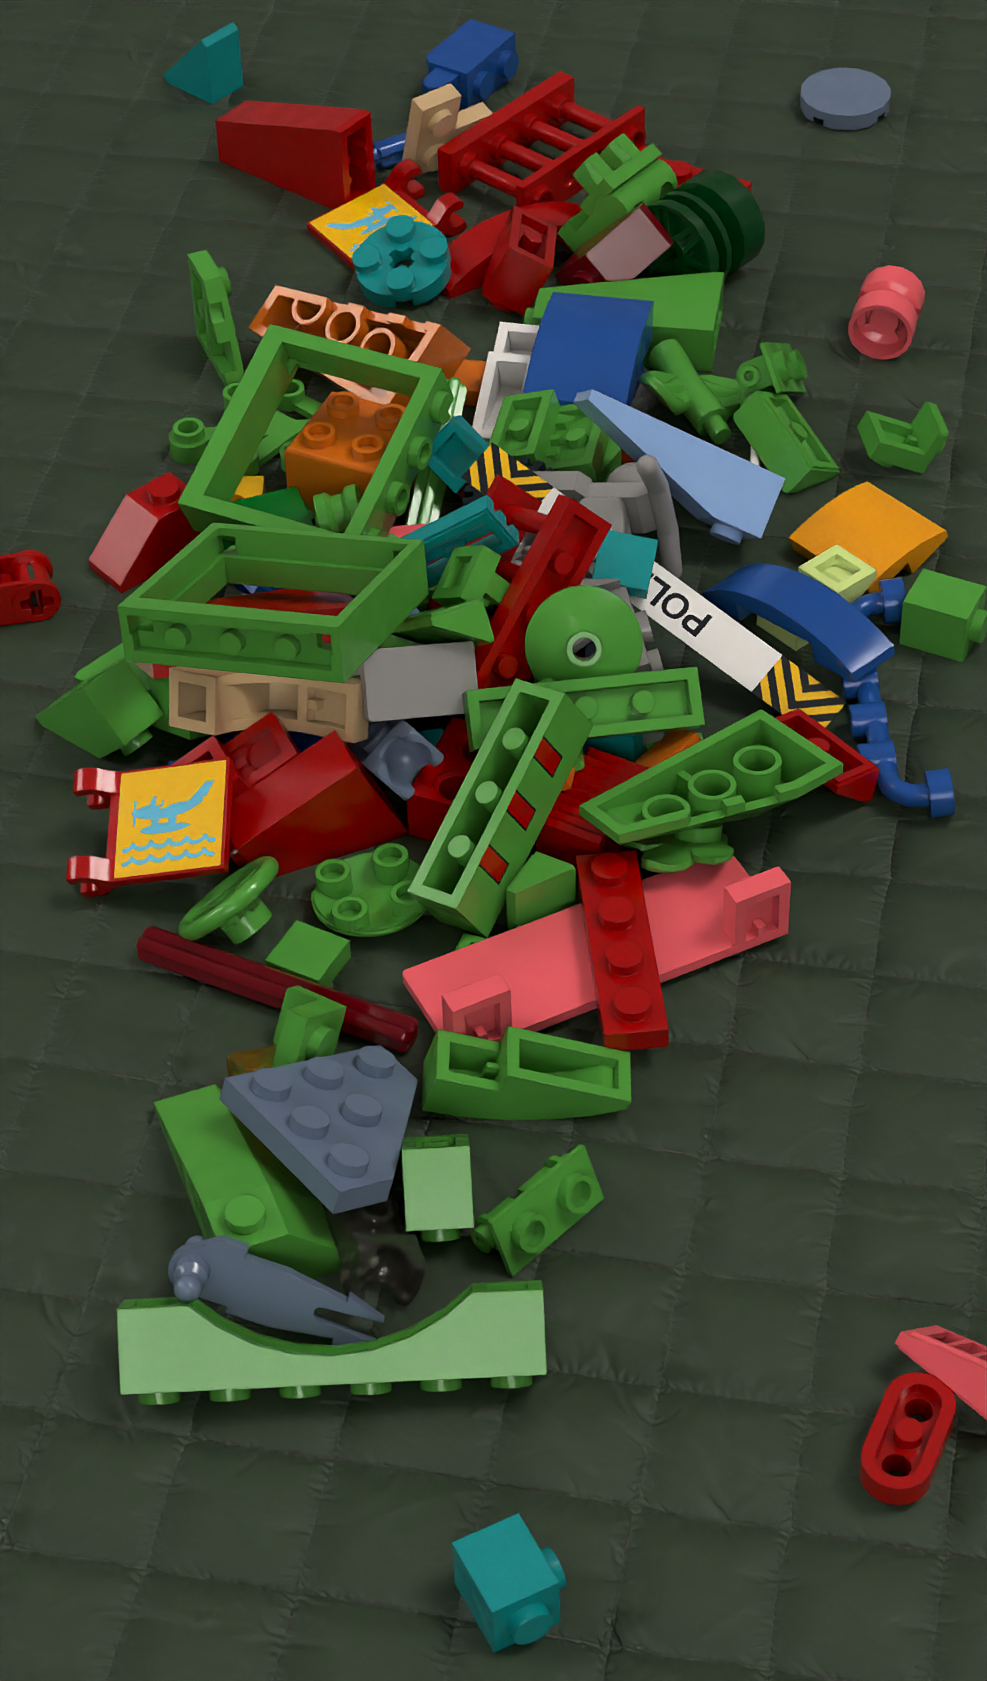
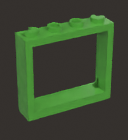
(257, 400)
(174, 626)

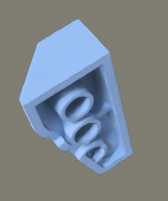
(703, 478)

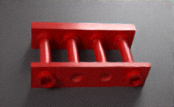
(519, 125)
(556, 560)

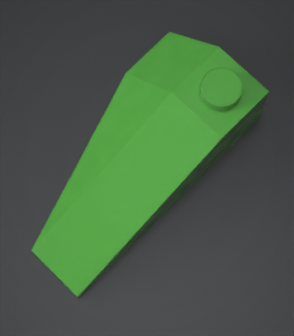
(714, 782)
(243, 1186)

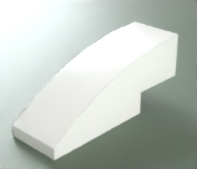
(503, 373)

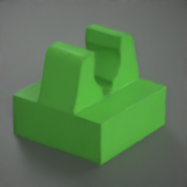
(471, 576)

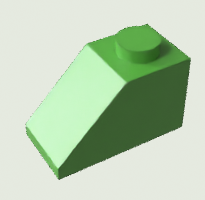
(104, 712)
(437, 1186)

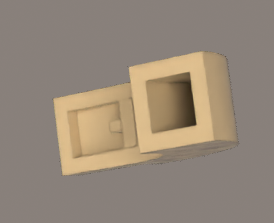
(233, 701)

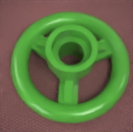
(233, 904)

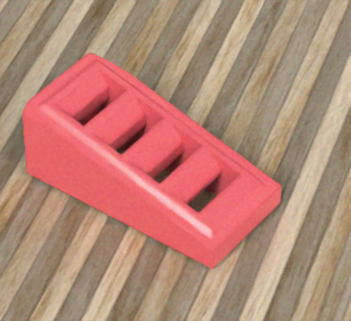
(952, 1359)

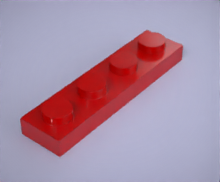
(621, 951)

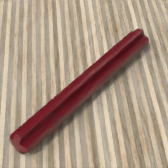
(269, 986)

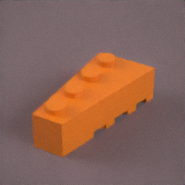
(363, 328)

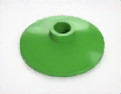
(578, 614)

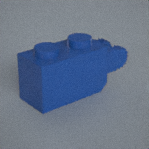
(474, 61)

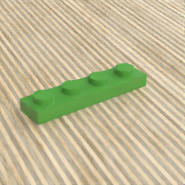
(612, 703)

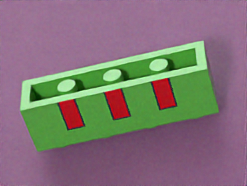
(501, 807)

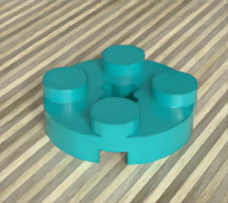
(397, 242)

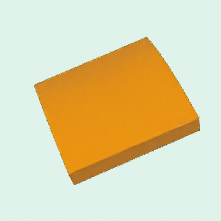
(872, 529)

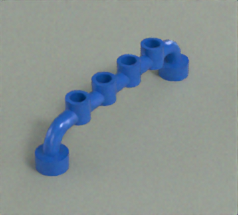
(870, 720)

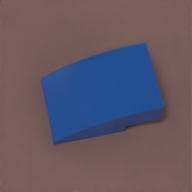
(589, 346)

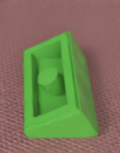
(784, 441)
(449, 624)

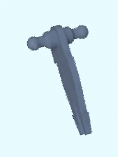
(262, 1289)

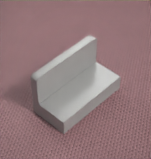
(417, 681)

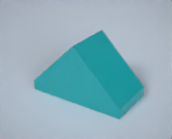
(210, 67)

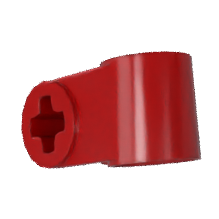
(16, 588)

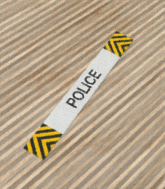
(690, 614)

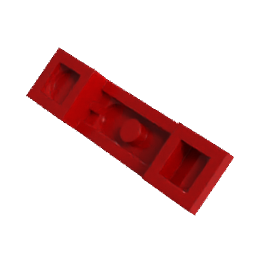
(475, 247)

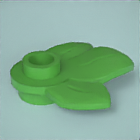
(682, 849)

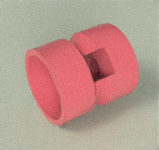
(886, 312)

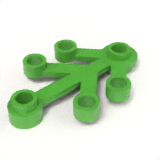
(191, 437)

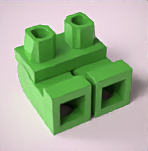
(616, 185)

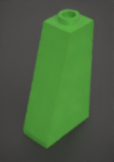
(683, 309)

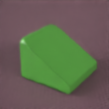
(540, 889)

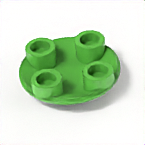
(367, 892)

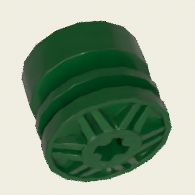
(711, 224)

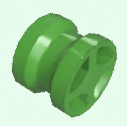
(337, 510)

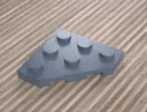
(330, 1121)

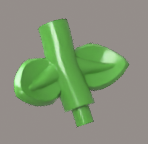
(702, 399)

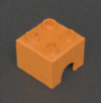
(340, 445)

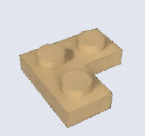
(435, 121)

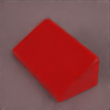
(858, 774)

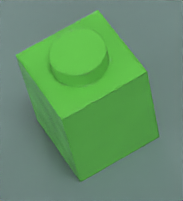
(943, 615)

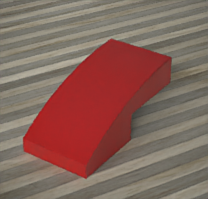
(254, 751)

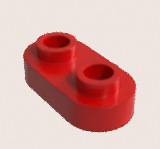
(904, 1442)

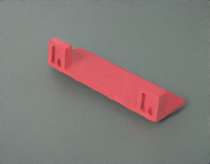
(544, 967)

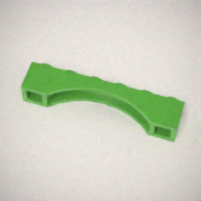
(190, 1347)

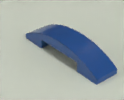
(836, 629)

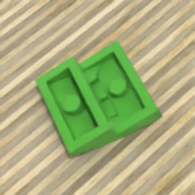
(542, 430)

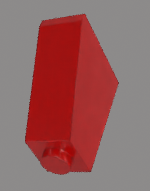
(313, 810)

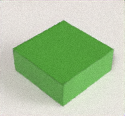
(310, 953)

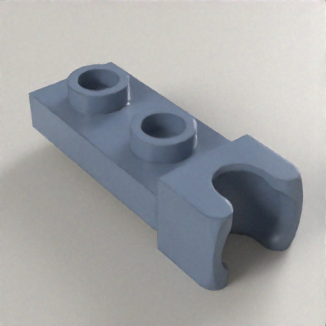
(396, 754)

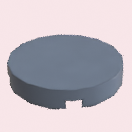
(845, 98)

